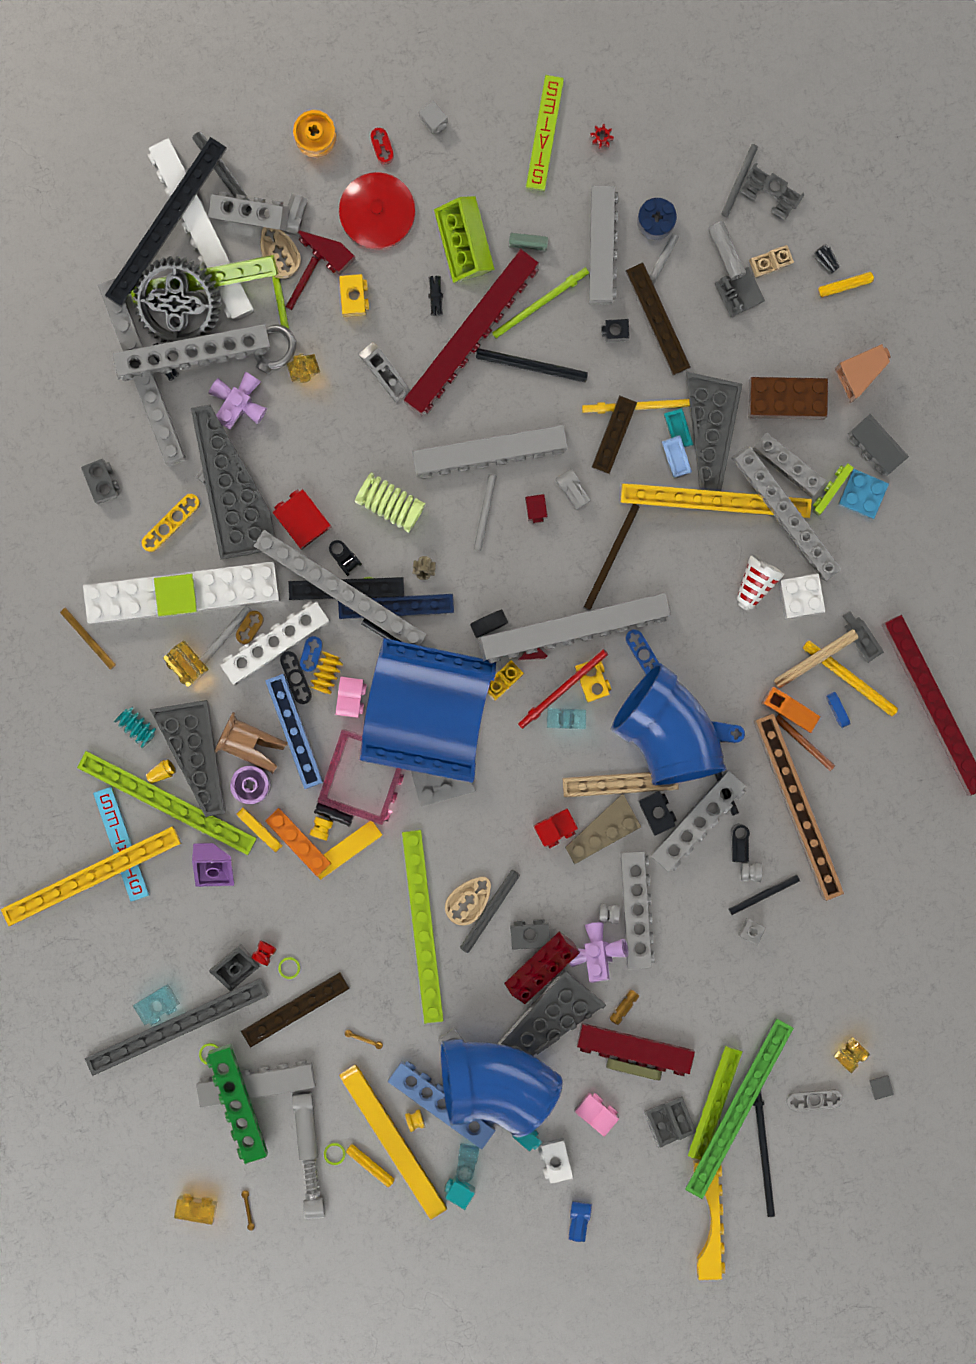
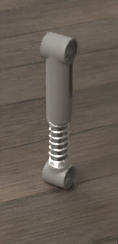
(308, 1153)

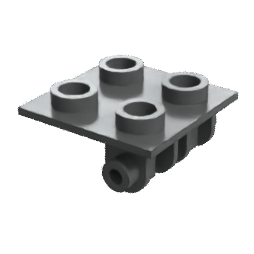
(739, 293)

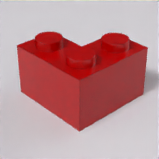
(555, 827)

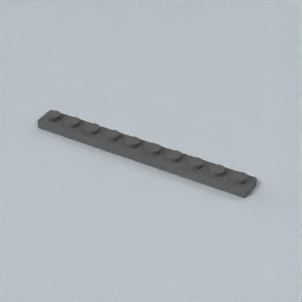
(176, 1027)

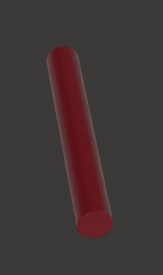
(302, 283)

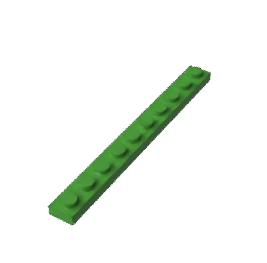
(739, 1109)

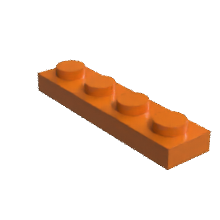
(298, 842)

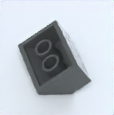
(877, 445)

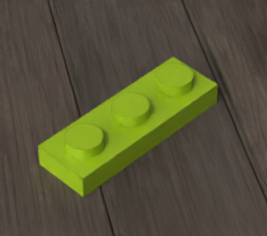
(831, 489)

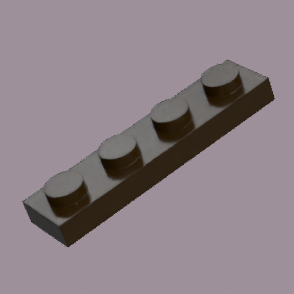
(614, 434)

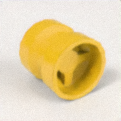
(321, 828)

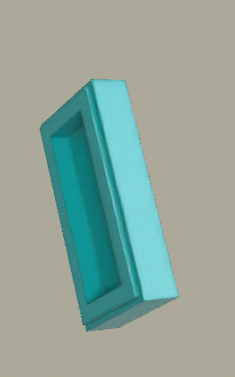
(678, 426)

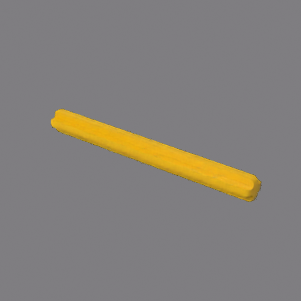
(853, 680)

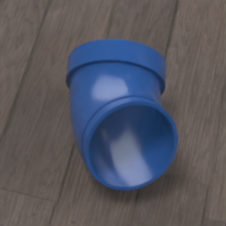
(669, 729)
(497, 1086)

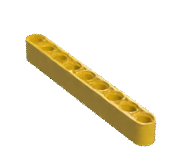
(393, 1142)

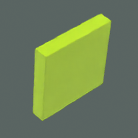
(175, 595)

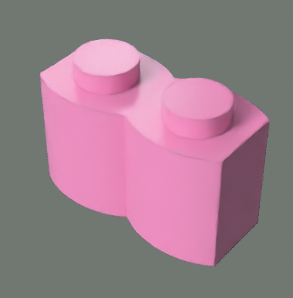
(350, 697)
(597, 1114)

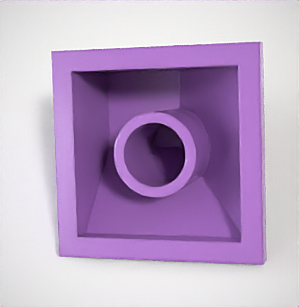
(211, 866)

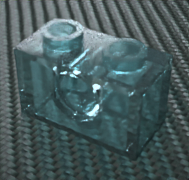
(566, 718)
(145, 1007)

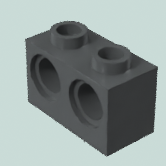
(96, 483)

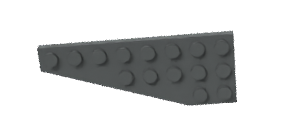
(234, 499)

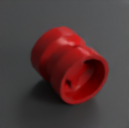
(262, 957)

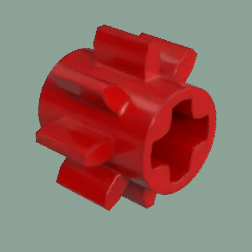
(596, 136)

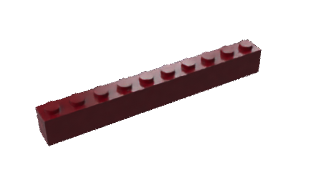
(471, 332)
(932, 702)

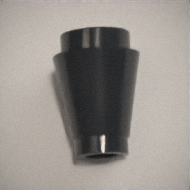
(827, 258)

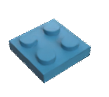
(863, 494)

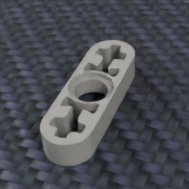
(828, 1094)

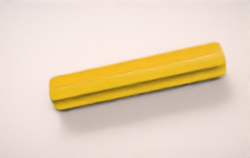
(846, 284)
(370, 1165)

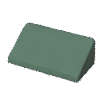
(527, 241)

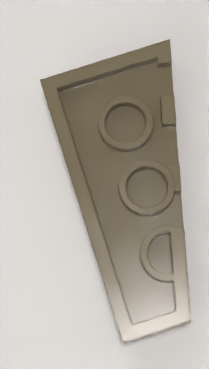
(606, 829)

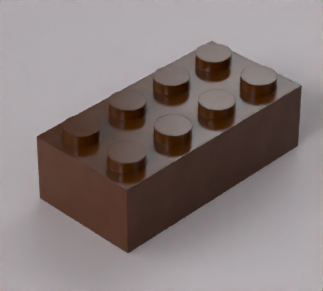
(788, 398)

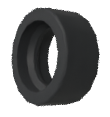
(489, 623)

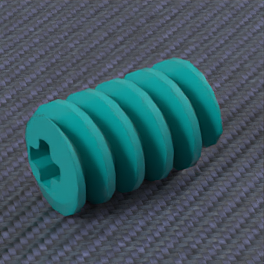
(135, 726)

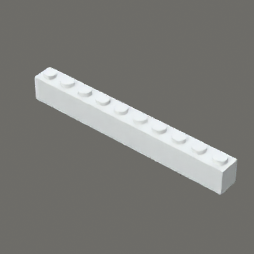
(200, 228)

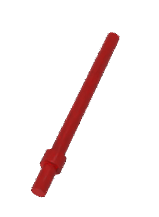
(535, 713)

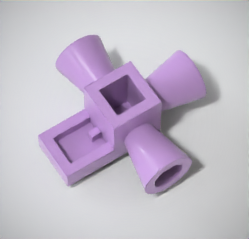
(237, 401)
(599, 953)

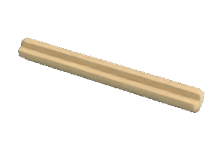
(816, 658)

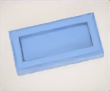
(676, 456)

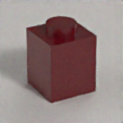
(536, 508)

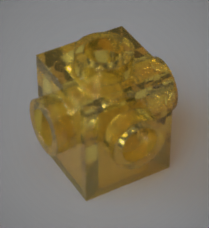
(303, 368)

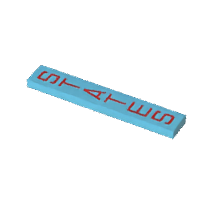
(120, 840)

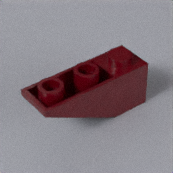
(329, 250)

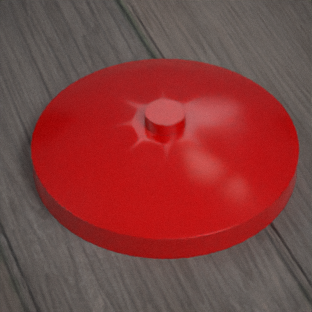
(377, 210)

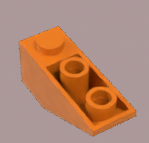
(790, 709)

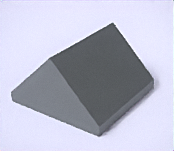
(234, 968)

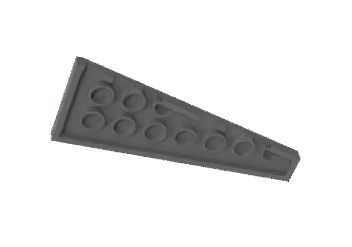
(552, 1015)

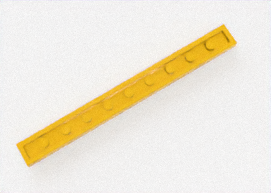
(703, 499)
(91, 876)

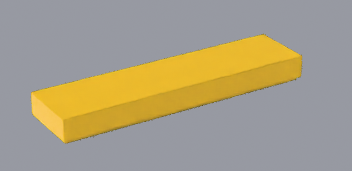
(351, 846)

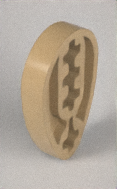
(288, 248)
(474, 910)

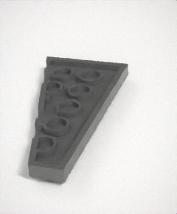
(713, 420)
(192, 743)

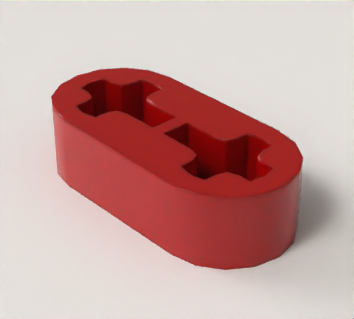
(386, 144)

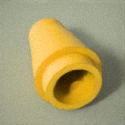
(162, 771)

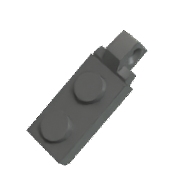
(866, 642)

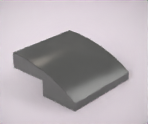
(670, 1122)

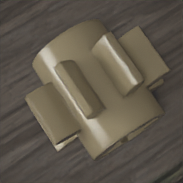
(424, 568)

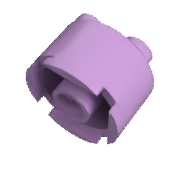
(240, 780)

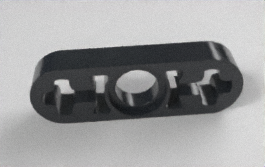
(285, 666)

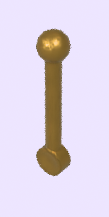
(378, 1045)
(250, 1226)

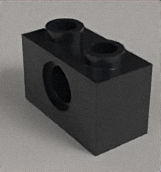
(648, 805)

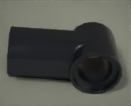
(740, 846)

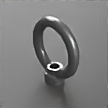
(266, 365)

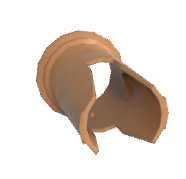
(240, 740)

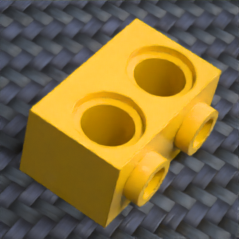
(587, 682)

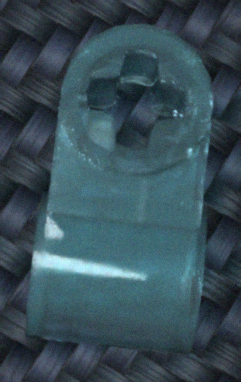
(467, 1159)

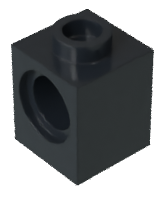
(622, 324)

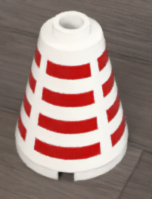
(757, 582)

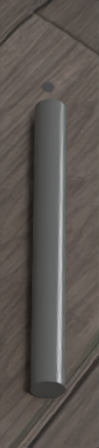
(739, 180)

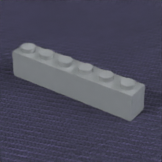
(602, 244)
(263, 1082)

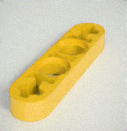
(173, 525)

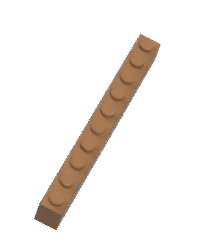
(798, 807)

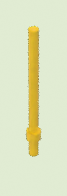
(601, 407)

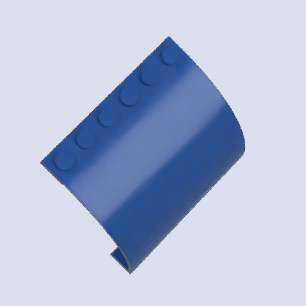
(425, 710)

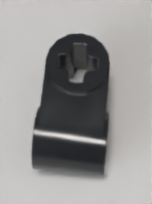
(345, 557)

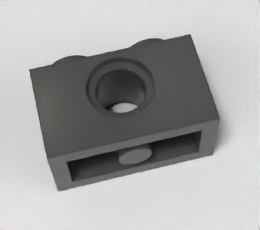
(519, 940)

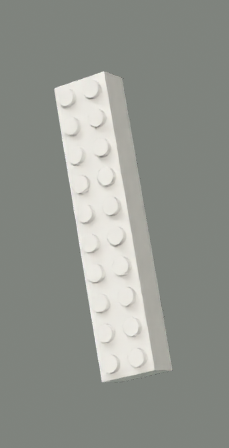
(213, 590)

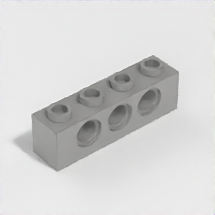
(220, 210)
(789, 465)

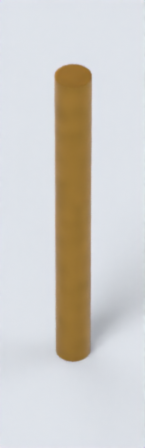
(87, 638)

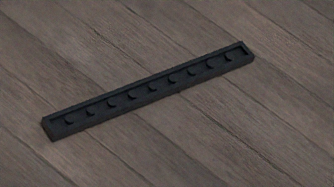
(165, 221)

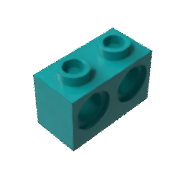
(459, 1192)

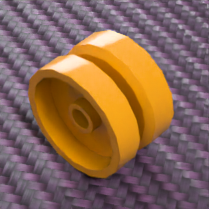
(312, 122)

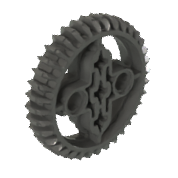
(181, 294)

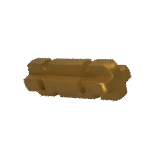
(624, 1007)

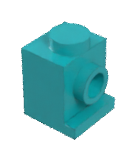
(529, 1141)

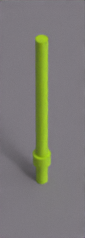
(571, 281)

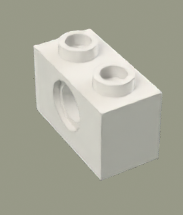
(551, 1149)

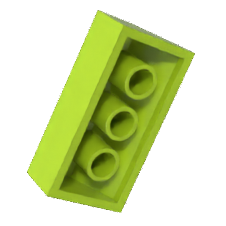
(464, 238)

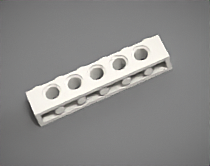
(230, 663)

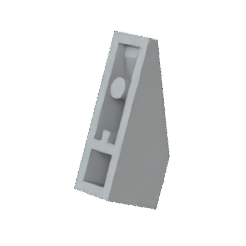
(384, 372)

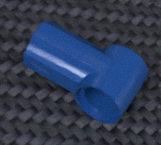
(579, 1217)

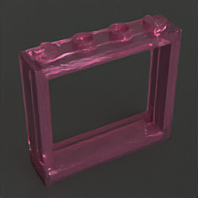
(330, 776)

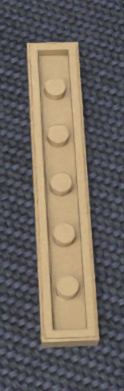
(612, 784)

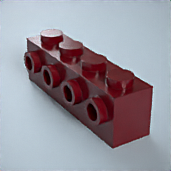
(542, 968)

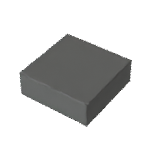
(881, 1087)

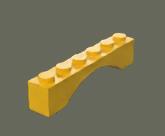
(709, 1259)

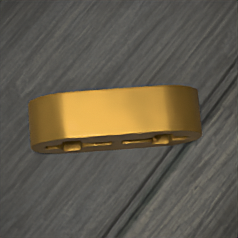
(245, 625)

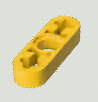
(259, 829)

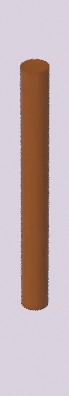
(804, 742)

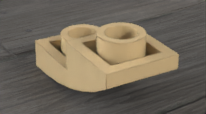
(771, 261)

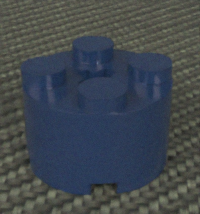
(646, 220)

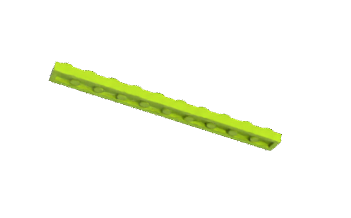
(166, 802)
(422, 926)

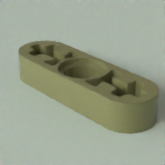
(632, 1068)

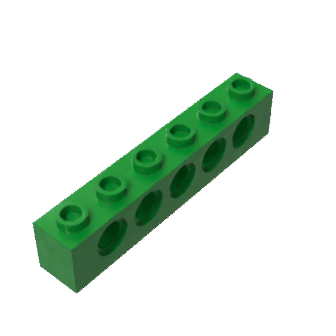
(226, 1056)

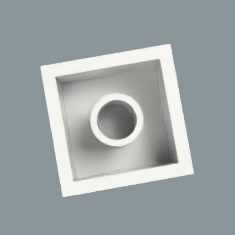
(801, 596)

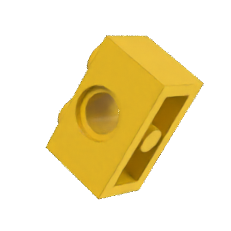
(353, 307)

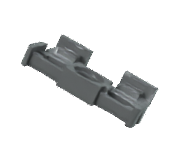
(759, 179)

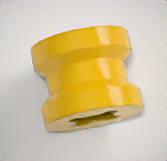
(415, 1120)

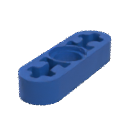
(636, 653)

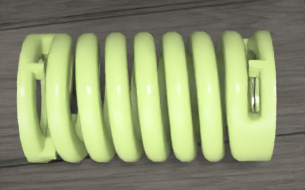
(387, 507)

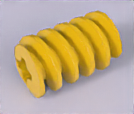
(326, 673)

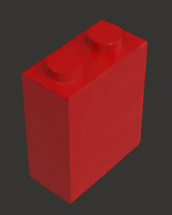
(301, 518)

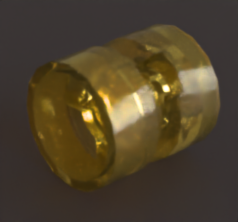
(851, 1055)

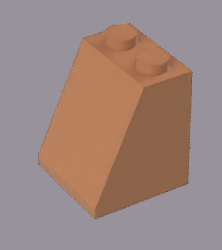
(861, 370)

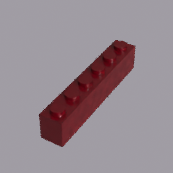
(635, 1048)

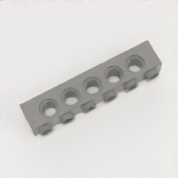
(628, 860)
(669, 861)

